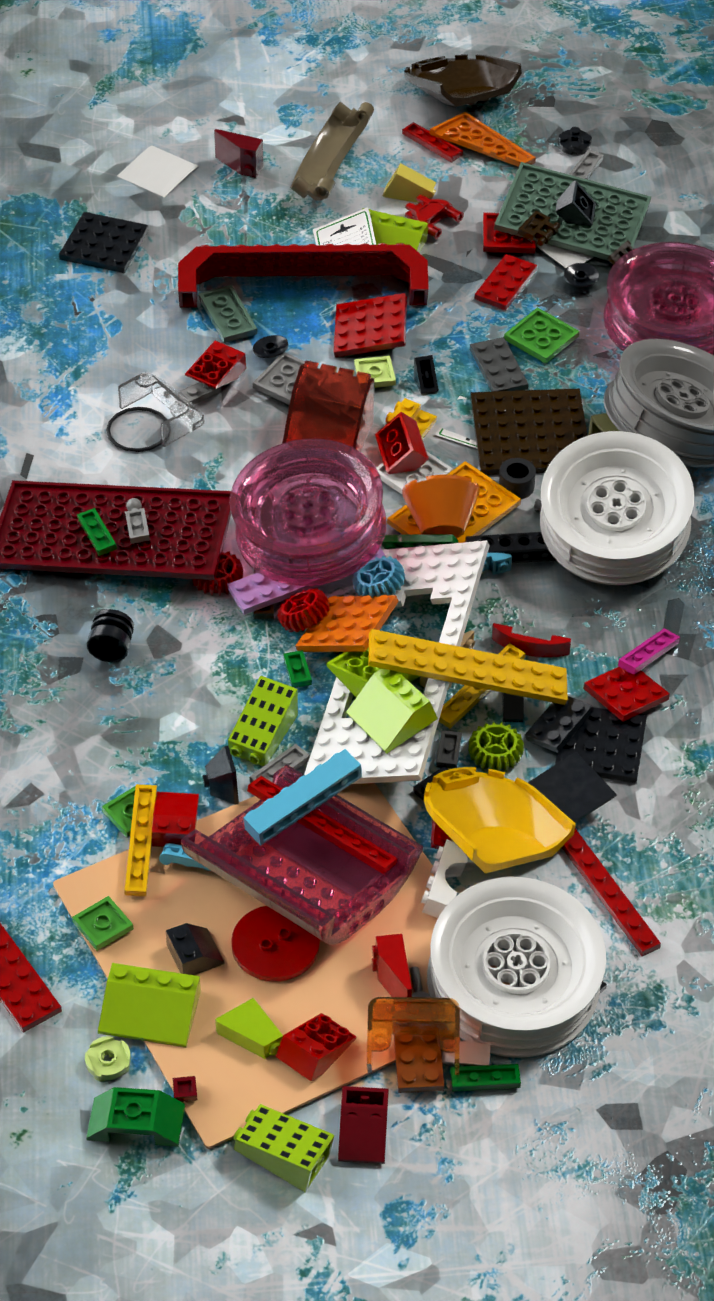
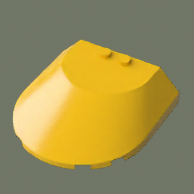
(496, 818)

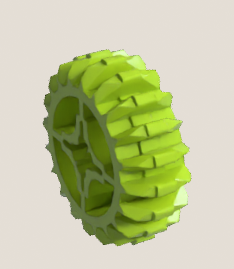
(495, 753)

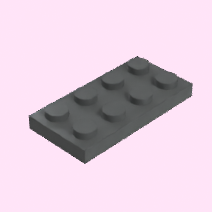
(498, 365)

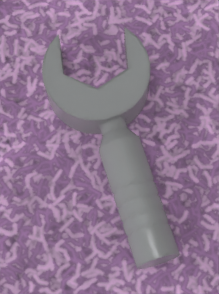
(417, 985)

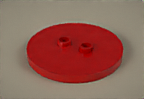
(272, 946)

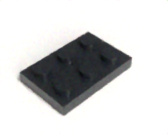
(559, 724)

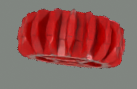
(227, 564)
(303, 610)

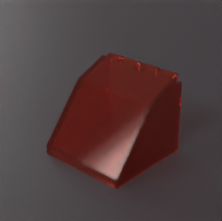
(330, 405)

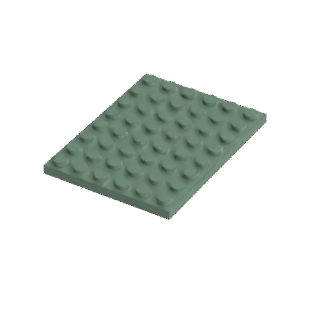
(616, 214)

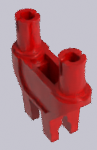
(432, 212)

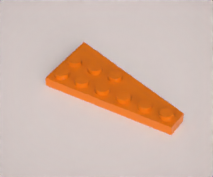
(477, 136)

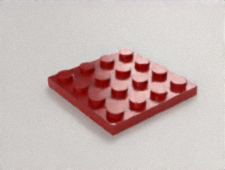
(370, 325)

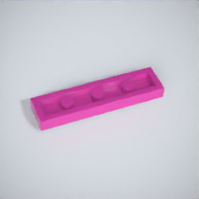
(648, 651)

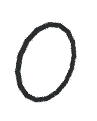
(129, 410)

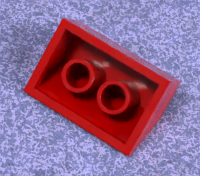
(401, 445)

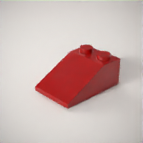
(173, 817)
(391, 965)

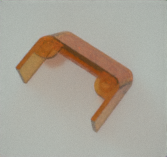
(413, 1017)

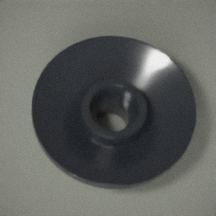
(581, 275)
(270, 346)

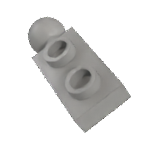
(136, 521)

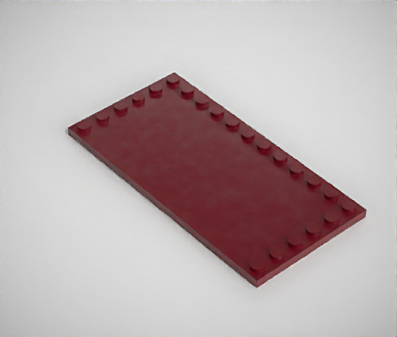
(44, 532)

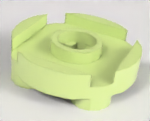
(112, 1069)

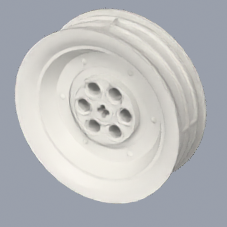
(631, 547)
(514, 916)

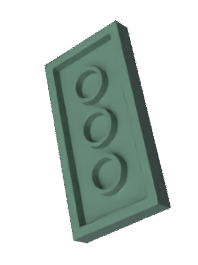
(227, 313)

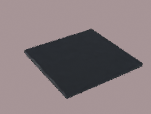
(573, 787)

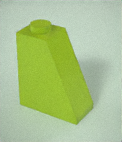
(250, 1029)

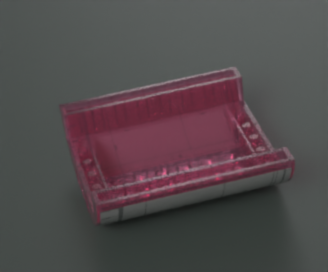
(306, 874)

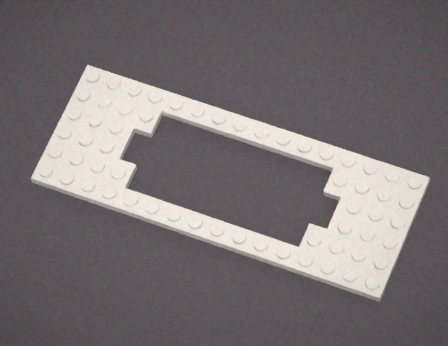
(451, 577)

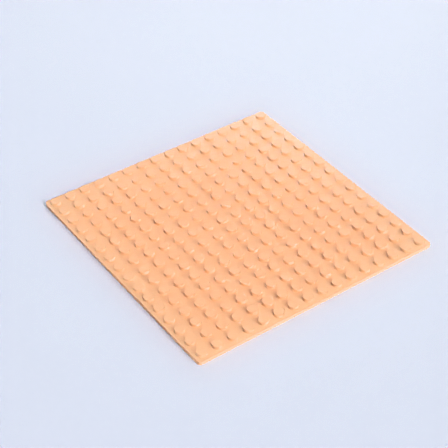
(337, 984)

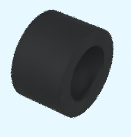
(518, 467)

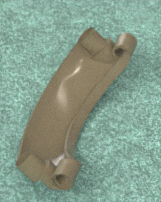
(329, 149)

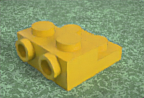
(412, 409)

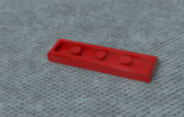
(433, 143)

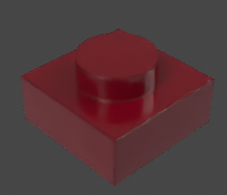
(185, 1088)

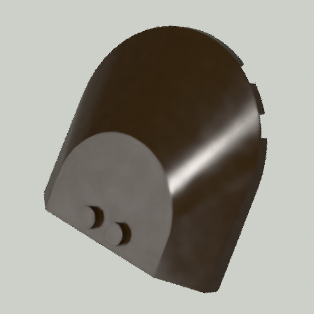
(464, 78)

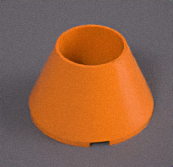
(441, 503)

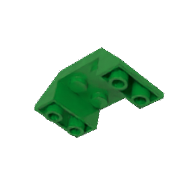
(136, 1113)

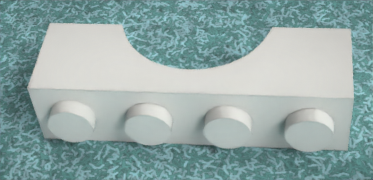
(450, 864)

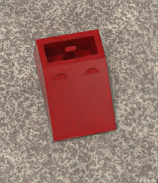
(218, 365)
(314, 1046)

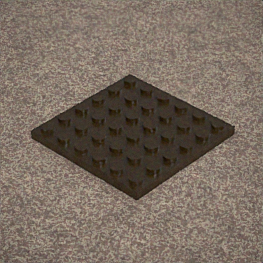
(525, 426)

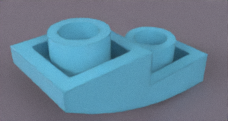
(498, 563)

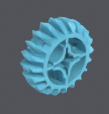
(379, 577)

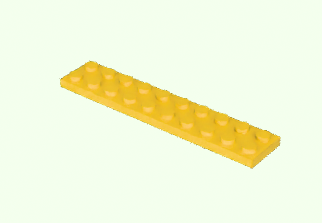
(467, 666)

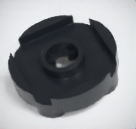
(574, 141)

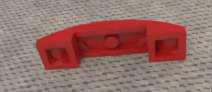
(531, 646)

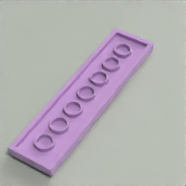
(259, 591)

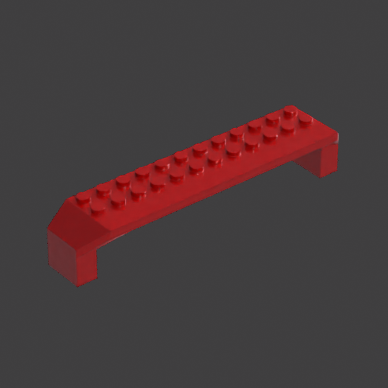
(302, 260)

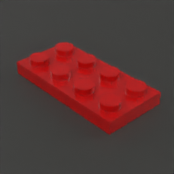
(505, 282)

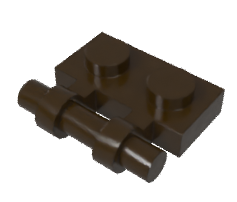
(534, 225)

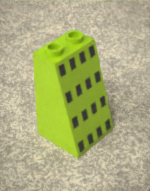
(264, 721)
(284, 1145)

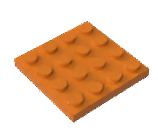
(348, 624)

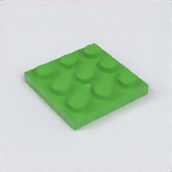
(541, 335)

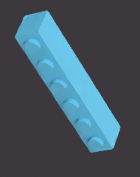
(302, 796)

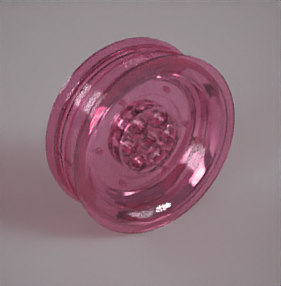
(662, 294)
(308, 512)

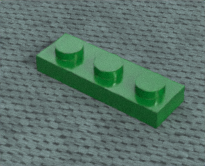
(97, 532)
(485, 1077)

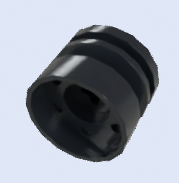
(110, 635)

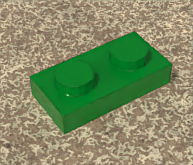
(297, 669)

